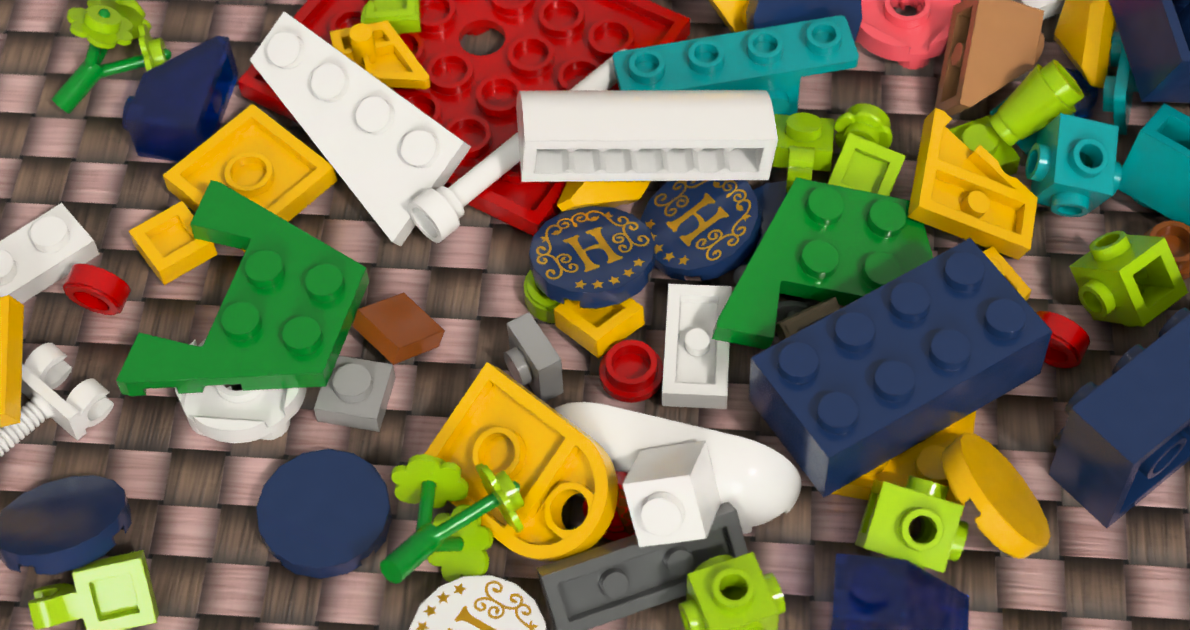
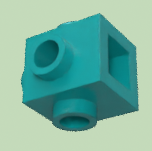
(1074, 165)

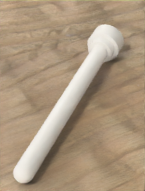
(439, 210)

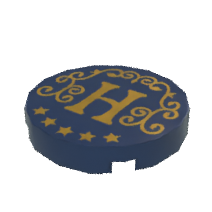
(703, 227)
(592, 256)

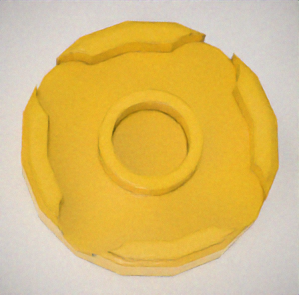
(1006, 503)

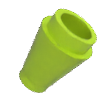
(1036, 102)

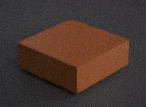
(398, 328)

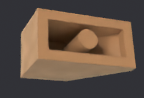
(987, 50)

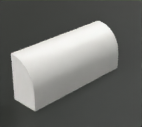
(645, 135)

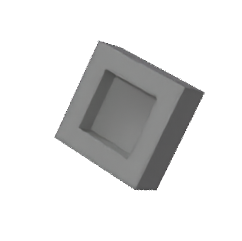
(533, 358)
(356, 394)

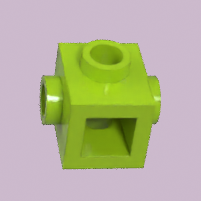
(1128, 278)
(891, 512)
(731, 596)

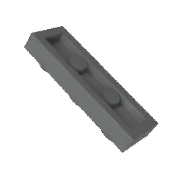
(630, 578)

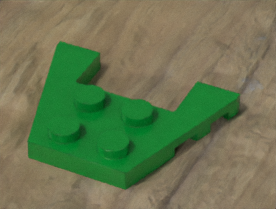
(820, 248)
(278, 317)

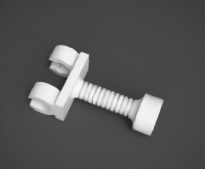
(40, 375)

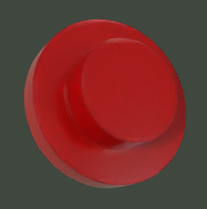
(631, 371)

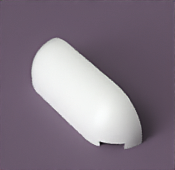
(746, 472)

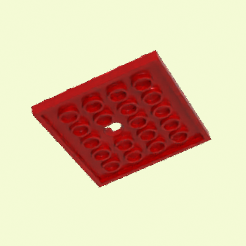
(544, 49)

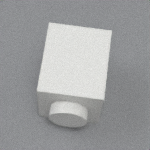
(672, 494)

